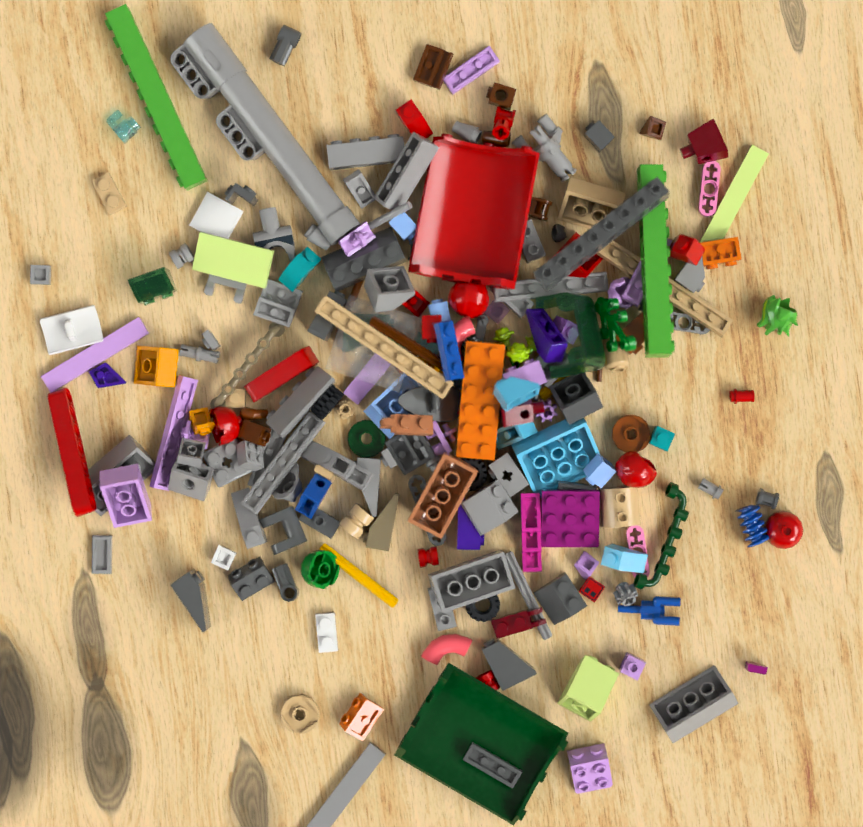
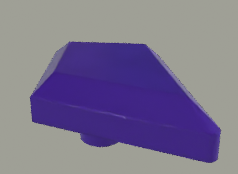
(106, 376)

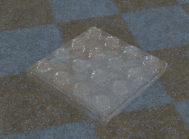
(360, 362)

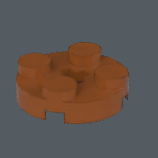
(641, 429)

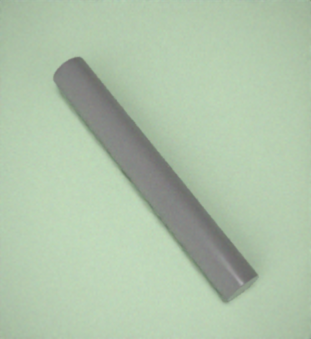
(390, 215)

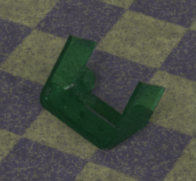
(591, 353)

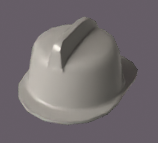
(290, 486)

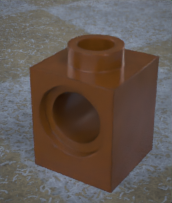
(509, 92)
(255, 433)

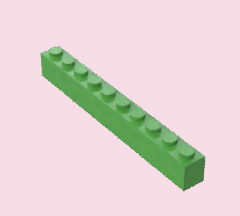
(156, 97)
(655, 271)

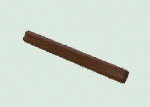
(406, 342)

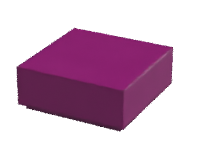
(756, 668)

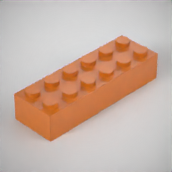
(477, 402)

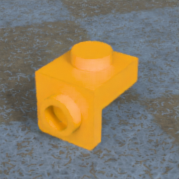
(201, 421)

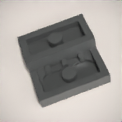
(409, 451)

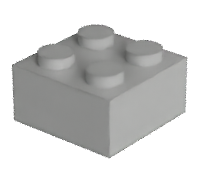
(191, 452)
(250, 456)

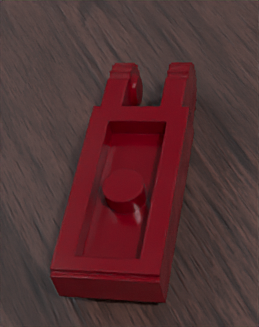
(516, 622)

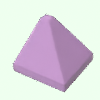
(586, 565)

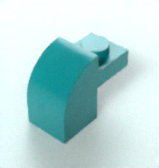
(299, 269)

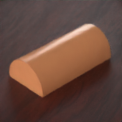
(443, 495)

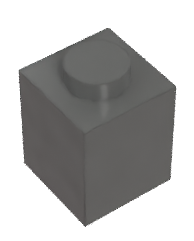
(598, 135)

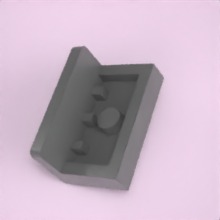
(245, 193)
(250, 578)

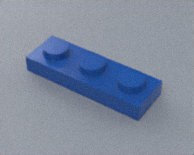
(449, 350)

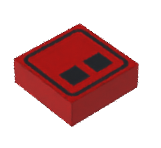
(591, 589)

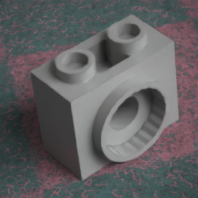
(191, 480)

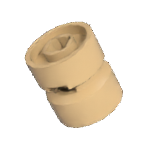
(356, 521)

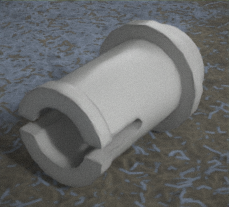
(710, 488)

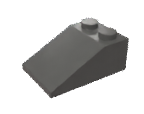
(193, 595)

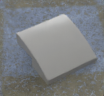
(278, 303)

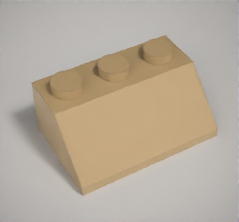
(588, 203)

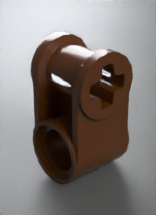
(536, 206)

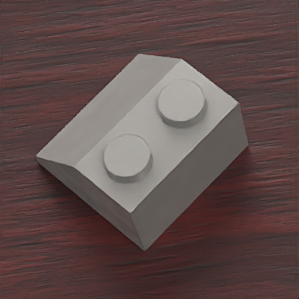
(388, 287)
(489, 507)

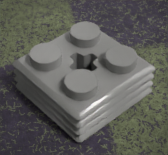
(223, 474)

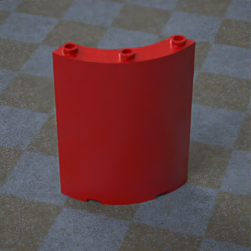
(474, 213)

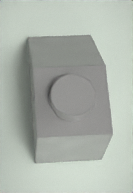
(691, 276)

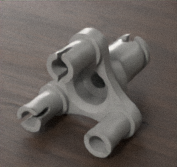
(549, 147)

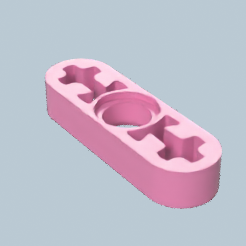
(712, 203)
(639, 537)

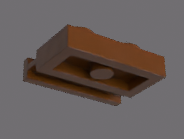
(433, 67)

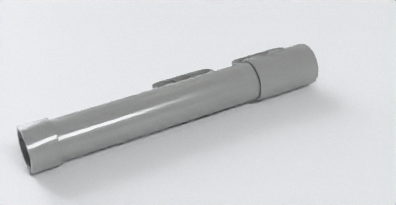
(259, 125)

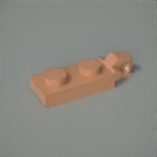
(409, 424)

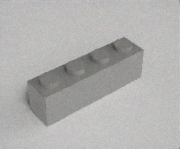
(364, 153)
(406, 171)

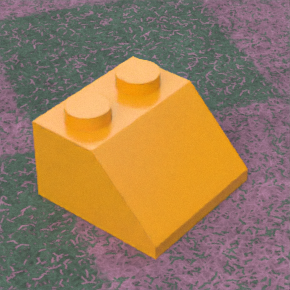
(156, 366)

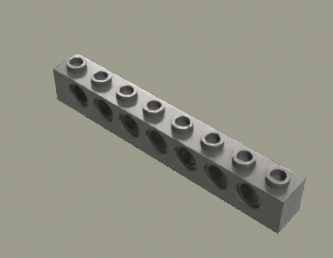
(601, 234)

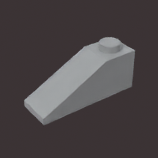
(372, 490)
(248, 521)

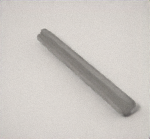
(526, 592)

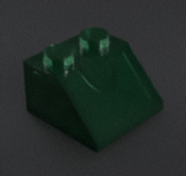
(152, 286)

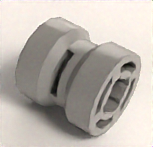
(185, 253)

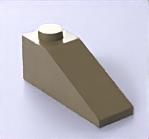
(381, 530)

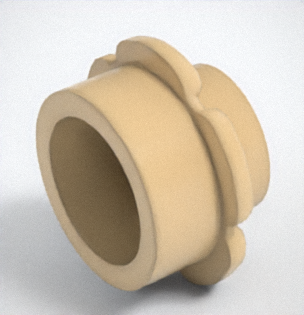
(340, 409)

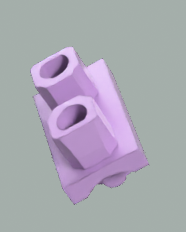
(356, 239)
(442, 446)

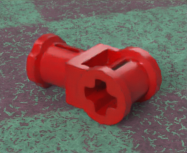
(502, 121)

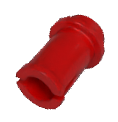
(741, 396)

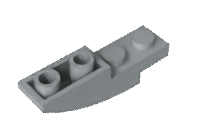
(338, 464)

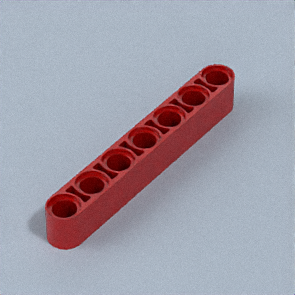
(72, 452)

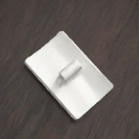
(71, 330)

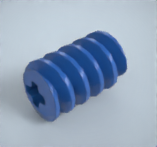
(753, 525)

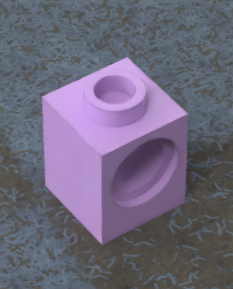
(632, 666)

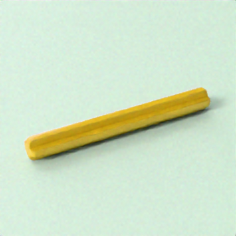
(362, 578)

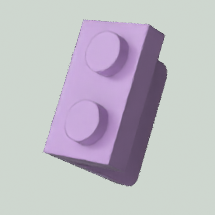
(590, 768)

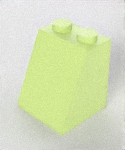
(588, 688)

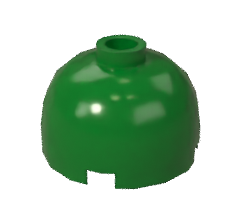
(320, 569)

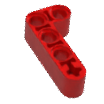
(281, 373)

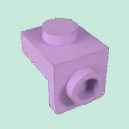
(187, 432)

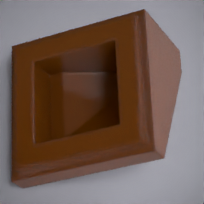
(653, 128)

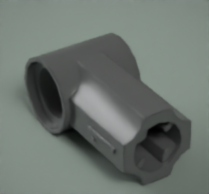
(287, 40)
(284, 580)

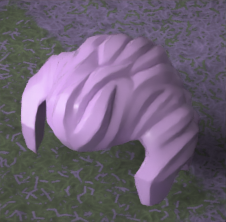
(616, 290)

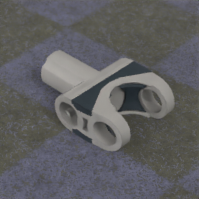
(273, 234)

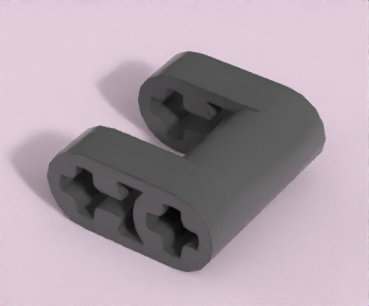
(291, 526)

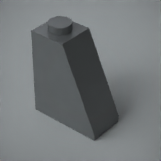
(320, 326)
(506, 664)

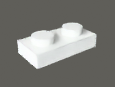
(326, 632)

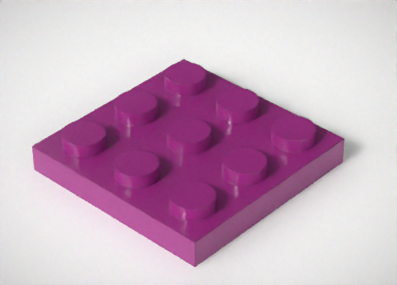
(570, 518)

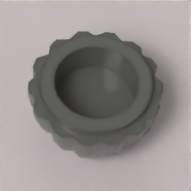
(558, 233)

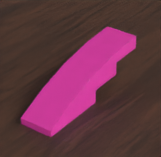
(531, 532)

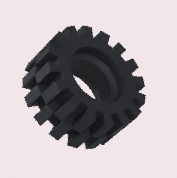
(327, 402)
(482, 473)
(486, 615)

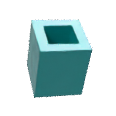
(661, 438)

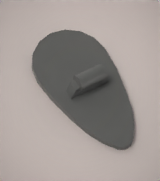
(424, 402)

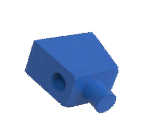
(313, 496)

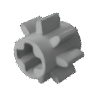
(625, 594)

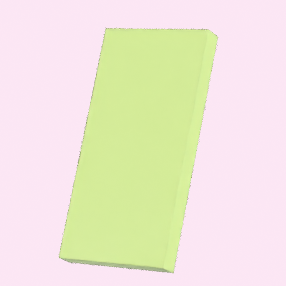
(233, 260)

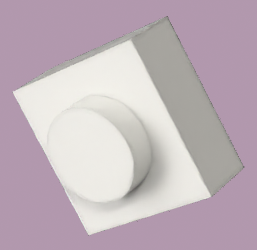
(223, 557)

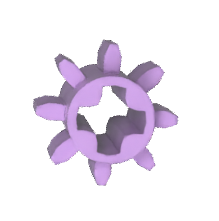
(548, 414)

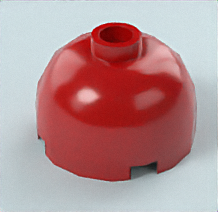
(226, 424)
(783, 529)

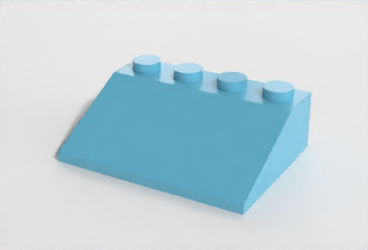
(556, 454)

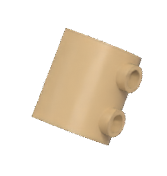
(619, 507)

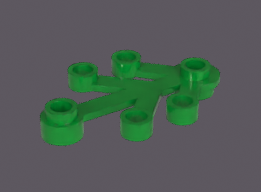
(603, 307)

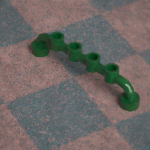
(667, 549)

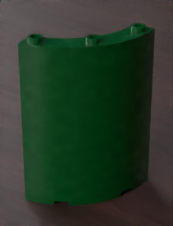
(470, 711)

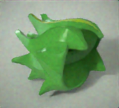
(777, 315)

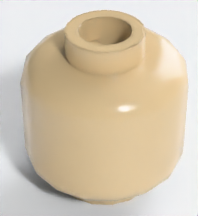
(617, 360)

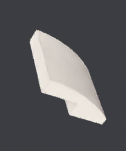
(216, 216)

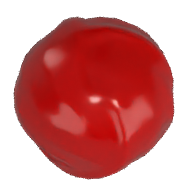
(468, 299)
(635, 470)

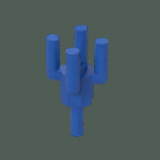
(654, 610)

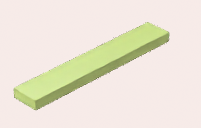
(735, 194)

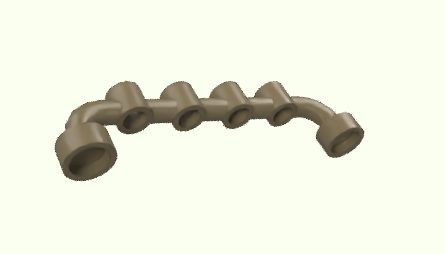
(274, 330)

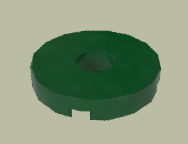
(358, 446)

